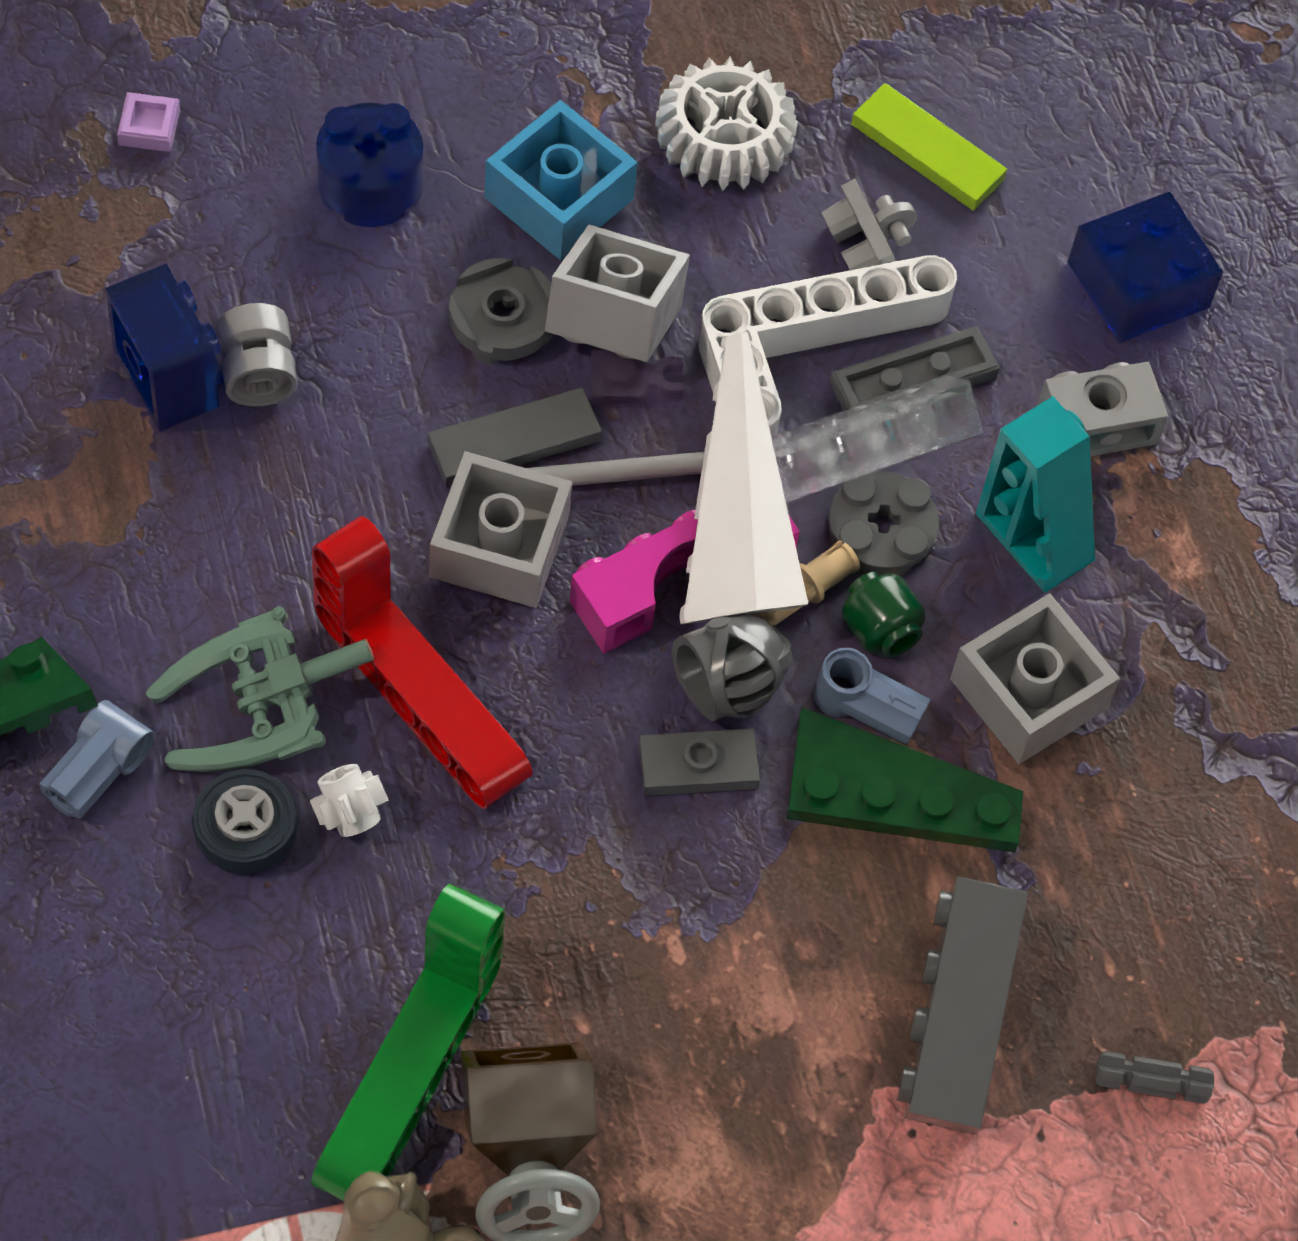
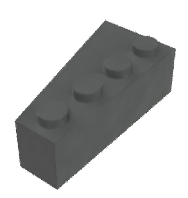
(964, 1004)

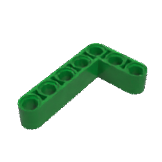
(459, 969)

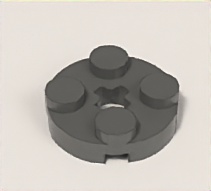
(493, 336)
(890, 495)

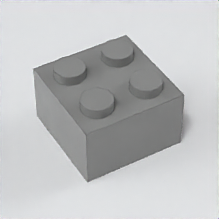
(616, 293)
(500, 529)
(1034, 678)

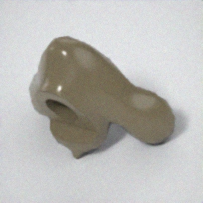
(393, 1210)

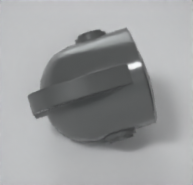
(731, 665)

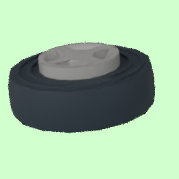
(245, 799)

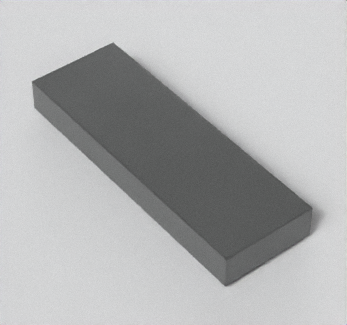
(954, 355)
(518, 433)

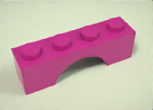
(618, 592)

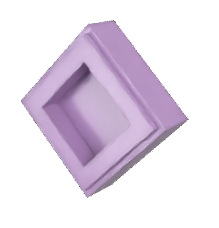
(148, 122)

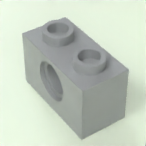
(1132, 401)

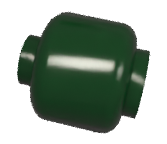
(884, 614)

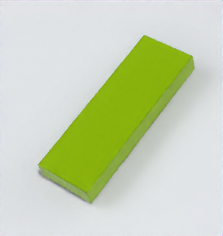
(929, 146)

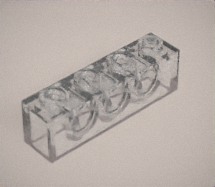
(875, 435)

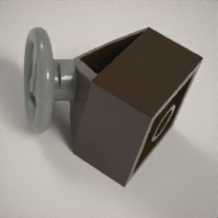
(530, 1118)

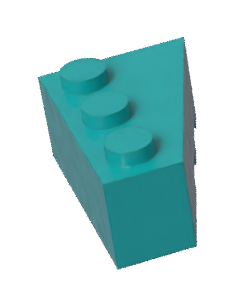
(1042, 493)

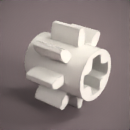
(349, 800)

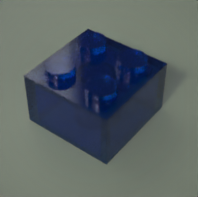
(1144, 266)
(165, 346)

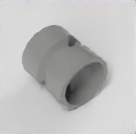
(257, 354)

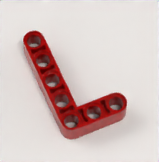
(356, 605)

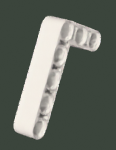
(808, 327)

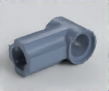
(873, 700)
(105, 746)

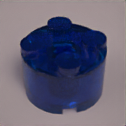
(370, 163)

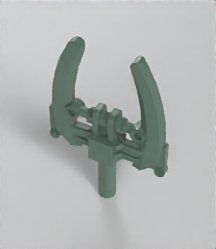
(282, 683)

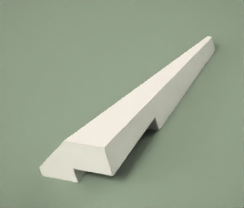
(744, 533)

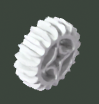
(730, 139)

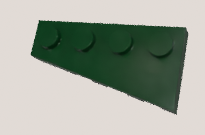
(38, 684)
(887, 788)

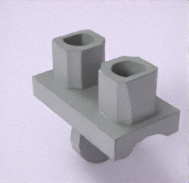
(855, 215)

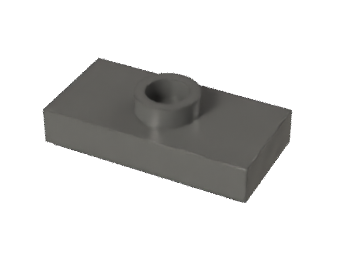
(698, 762)

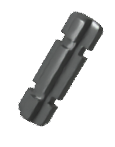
(1154, 1077)

